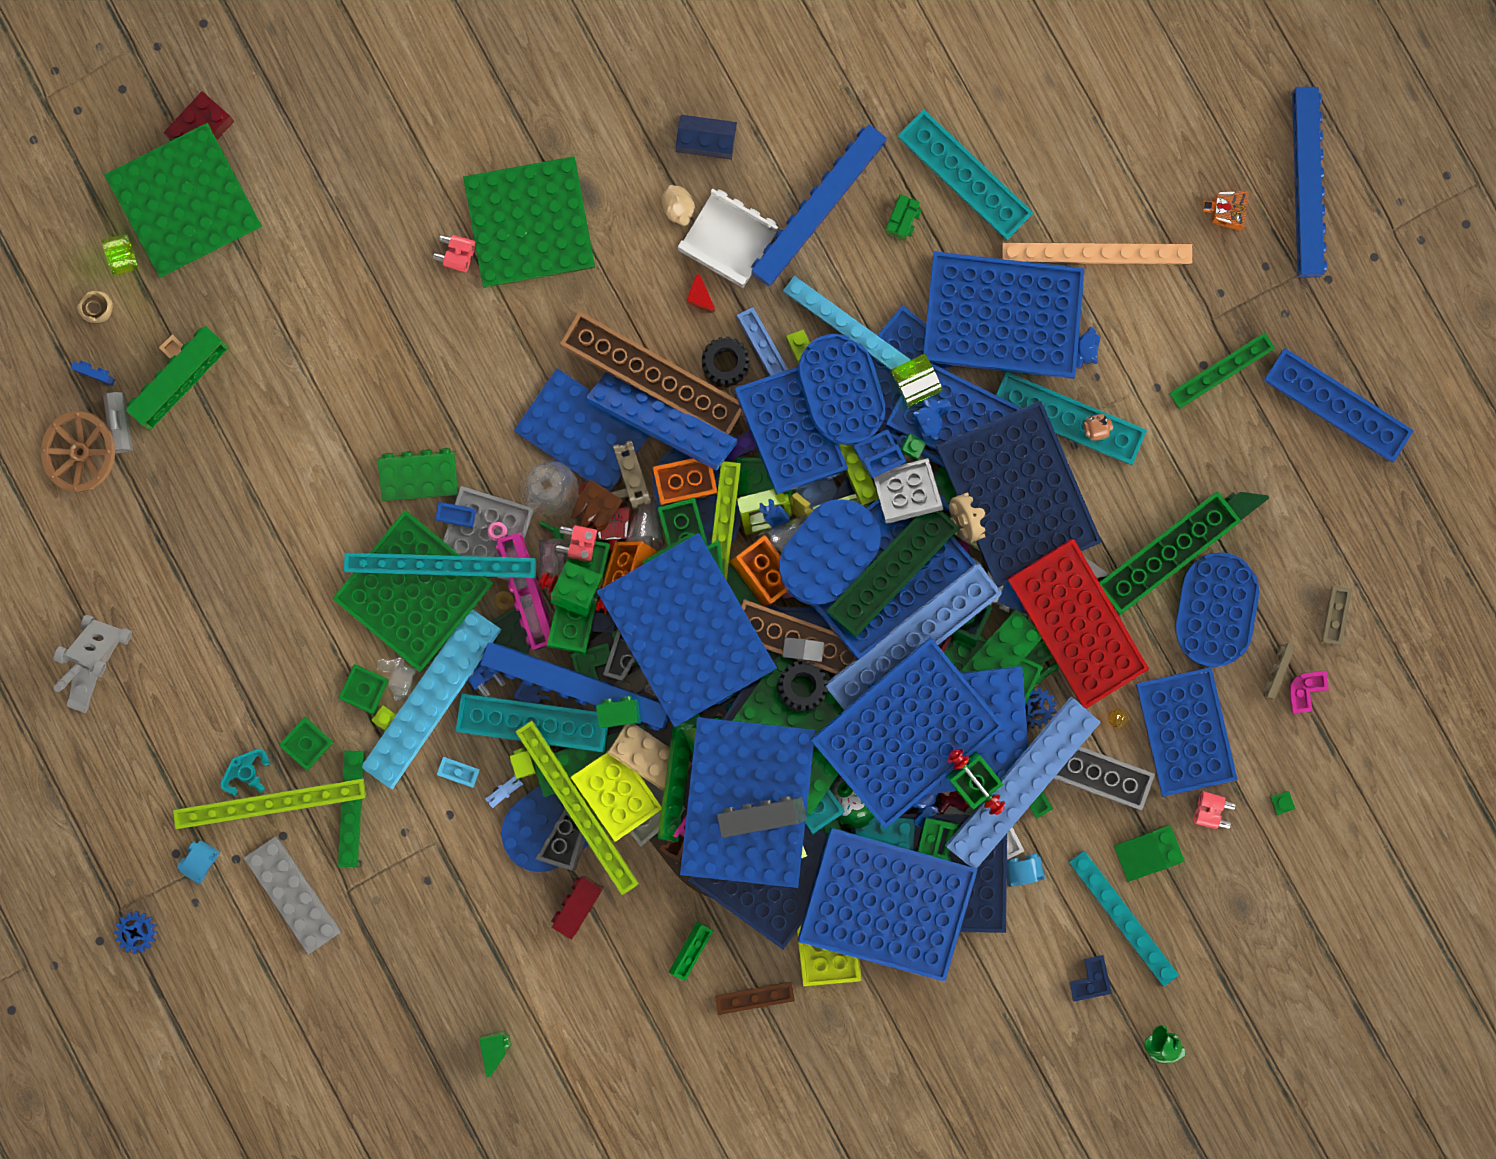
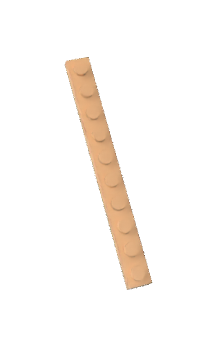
(1098, 253)

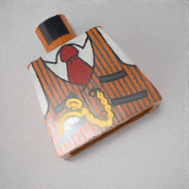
(1228, 209)

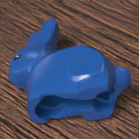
(1088, 348)
(928, 418)
(926, 808)

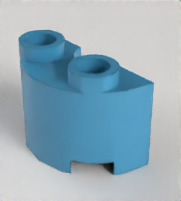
(198, 861)
(1024, 871)

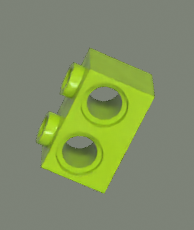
(522, 763)

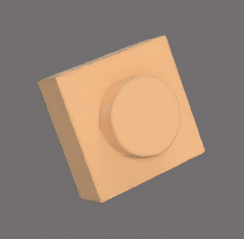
(171, 346)

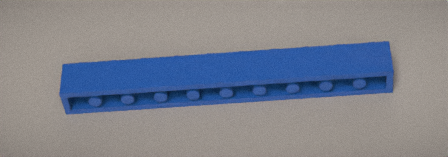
(1308, 182)
(818, 206)
(567, 682)

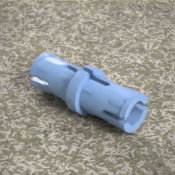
(504, 791)

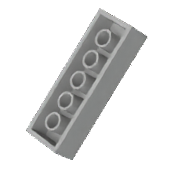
(1107, 778)

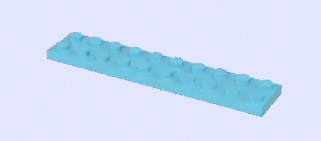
(430, 699)

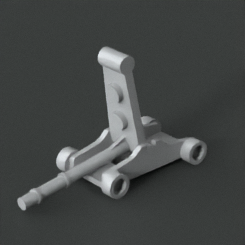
(89, 659)

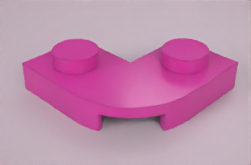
(1302, 686)

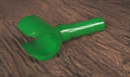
(556, 535)

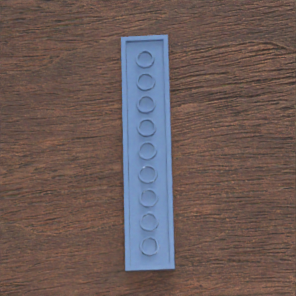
(935, 619)
(1024, 782)

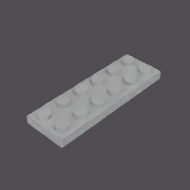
(292, 895)

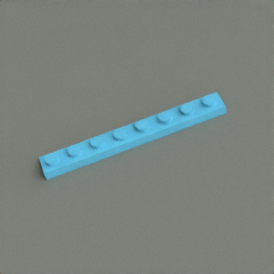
(844, 323)

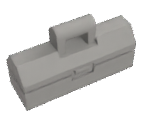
(118, 421)

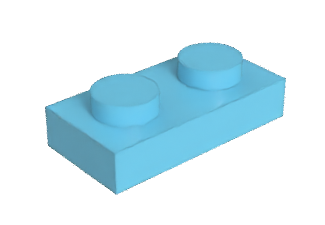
(458, 772)

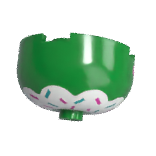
(856, 813)

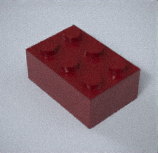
(199, 112)
(576, 906)

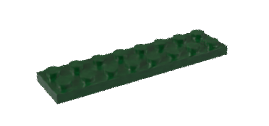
(892, 571)

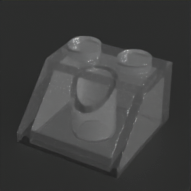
(550, 559)

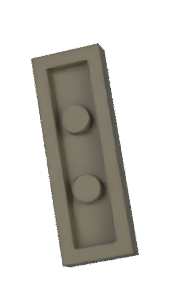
(1336, 615)
(1278, 671)

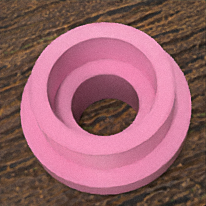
(495, 525)

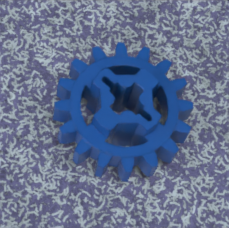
(1046, 715)
(139, 925)

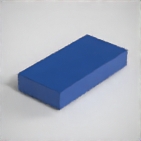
(455, 515)

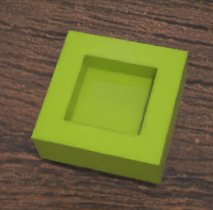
(384, 717)

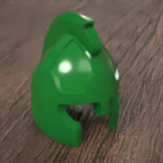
(1164, 1046)

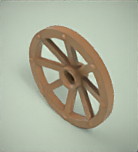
(76, 451)

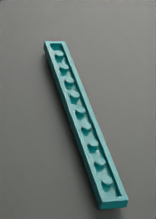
(440, 565)

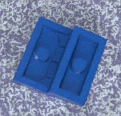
(879, 454)

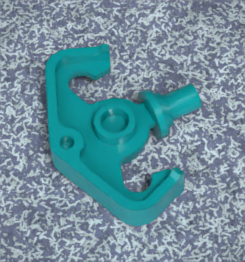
(242, 768)

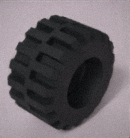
(725, 345)
(809, 672)

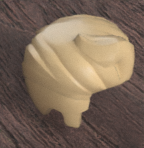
(677, 204)
(95, 307)

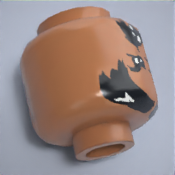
(1097, 427)

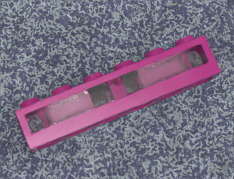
(527, 594)

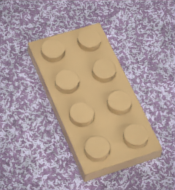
(642, 754)

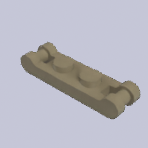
(632, 474)

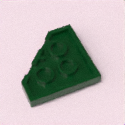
(512, 633)

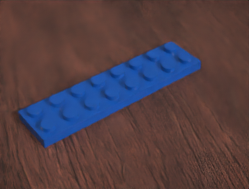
(1338, 405)
(662, 421)

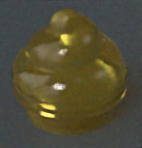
(1118, 718)

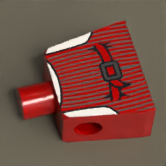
(617, 528)

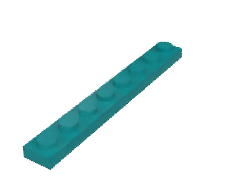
(1123, 918)

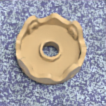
(962, 516)

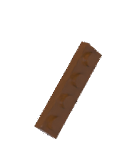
(754, 998)

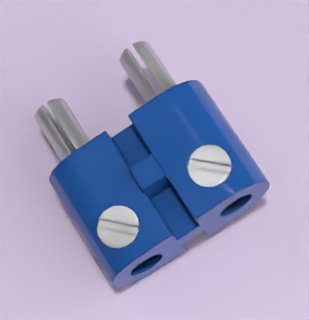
(481, 676)

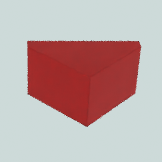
(699, 296)

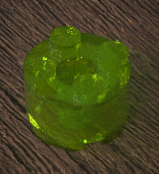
(118, 254)

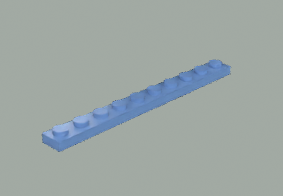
(763, 346)

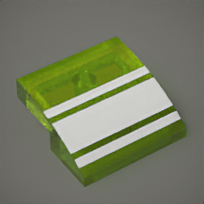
(916, 380)

